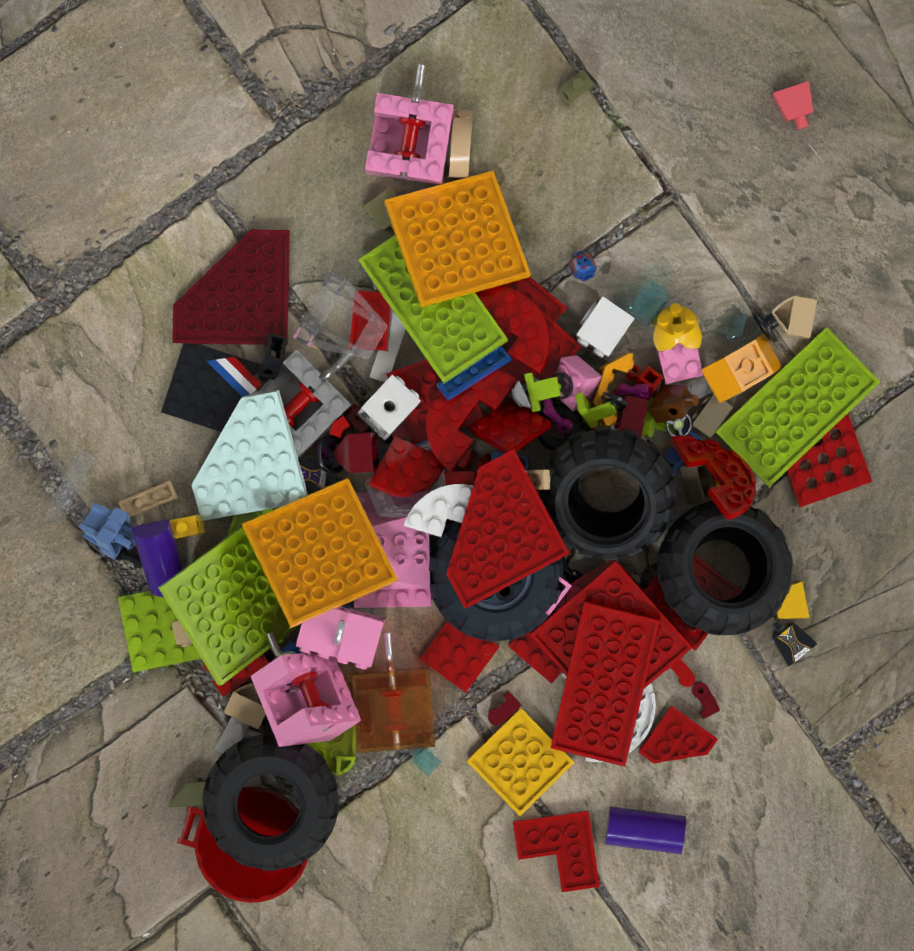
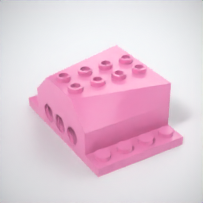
(408, 555)

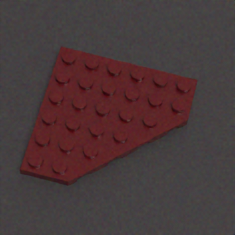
(240, 295)

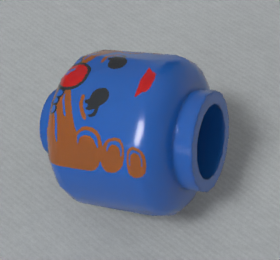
(582, 266)

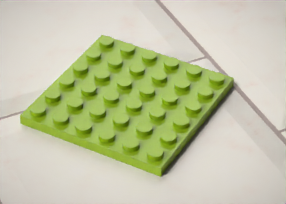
(226, 606)

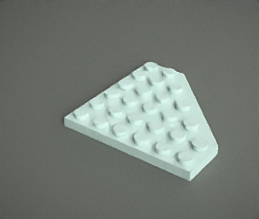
(251, 462)

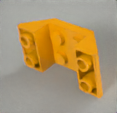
(620, 364)
(741, 368)

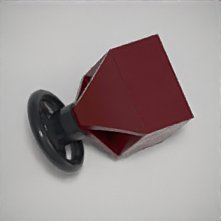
(354, 453)

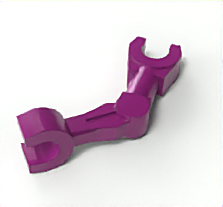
(638, 390)
(563, 424)

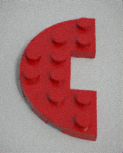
(523, 319)
(447, 417)
(728, 468)

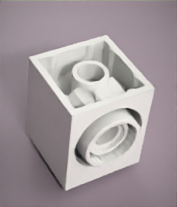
(603, 327)
(397, 398)

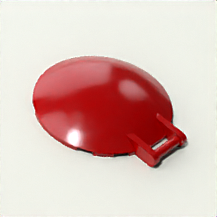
(266, 814)

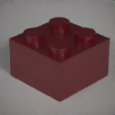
(633, 415)

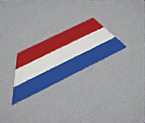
(236, 375)

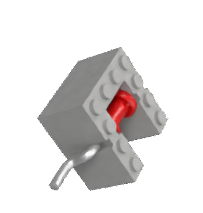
(308, 399)

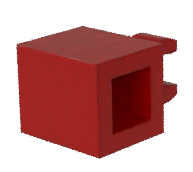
(648, 377)

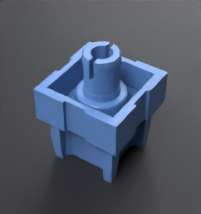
(108, 530)

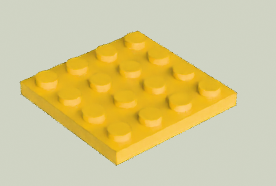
(520, 761)

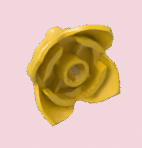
(676, 326)

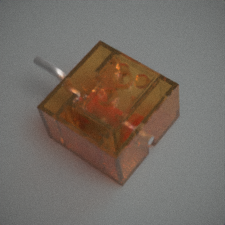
(393, 707)

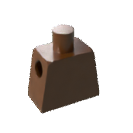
(672, 403)

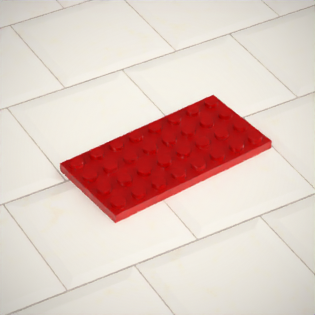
(605, 683)

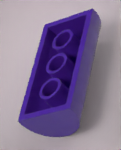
(157, 553)
(645, 830)

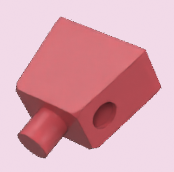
(795, 104)

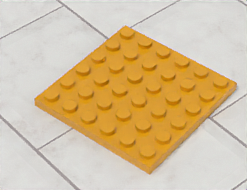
(457, 238)
(319, 552)

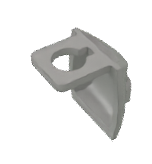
(519, 394)

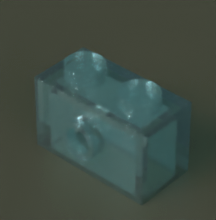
(649, 303)

